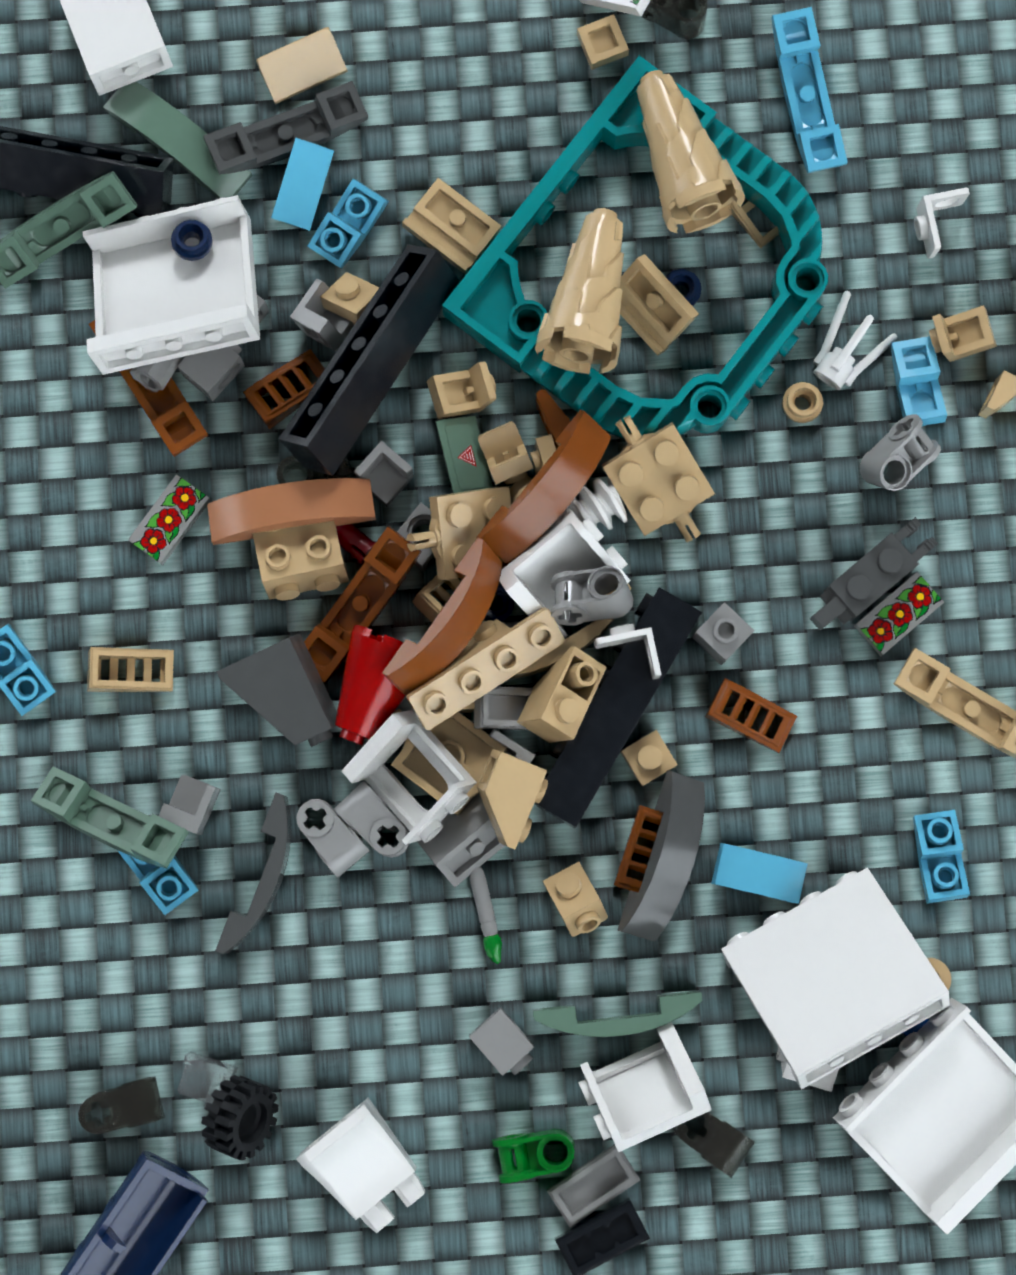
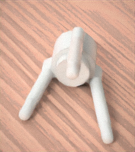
(836, 366)

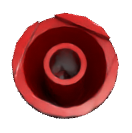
(366, 693)

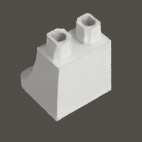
(362, 1164)

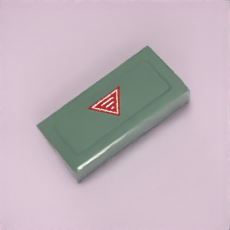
(463, 454)

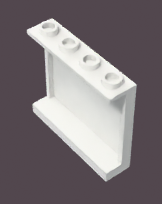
(168, 307)
(835, 976)
(940, 1115)

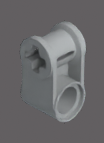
(905, 451)
(587, 595)
(369, 817)
(336, 841)

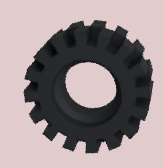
(239, 1117)

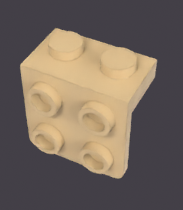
(300, 560)

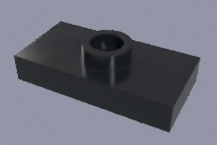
(602, 1238)

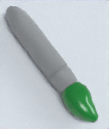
(492, 941)

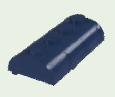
(141, 1221)

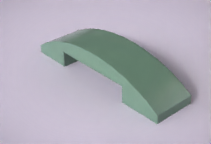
(173, 135)
(62, 225)
(108, 820)
(669, 1009)

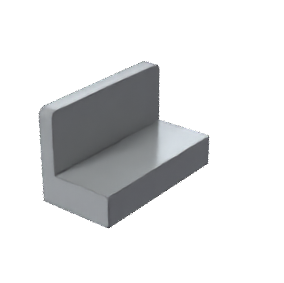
(463, 842)

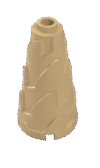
(686, 164)
(587, 303)

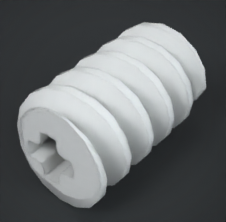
(597, 505)

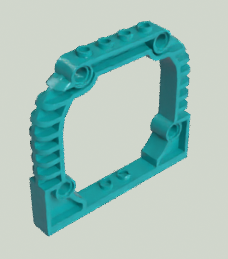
(492, 303)

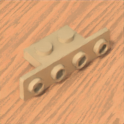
(485, 663)

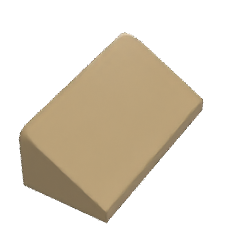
(301, 65)

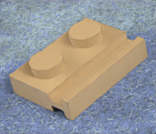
(451, 226)
(653, 305)

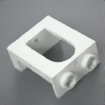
(370, 766)

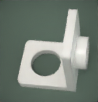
(925, 222)
(626, 634)

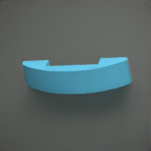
(806, 90)

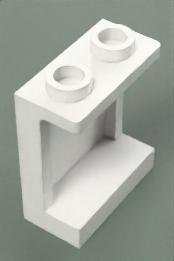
(116, 41)
(564, 547)
(645, 1091)

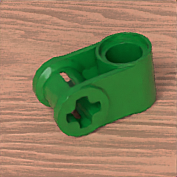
(530, 1154)

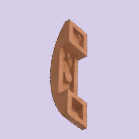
(290, 506)

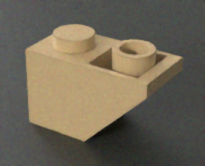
(562, 697)
(508, 793)

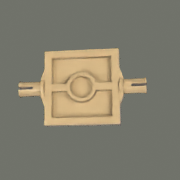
(658, 478)
(456, 524)
(467, 745)

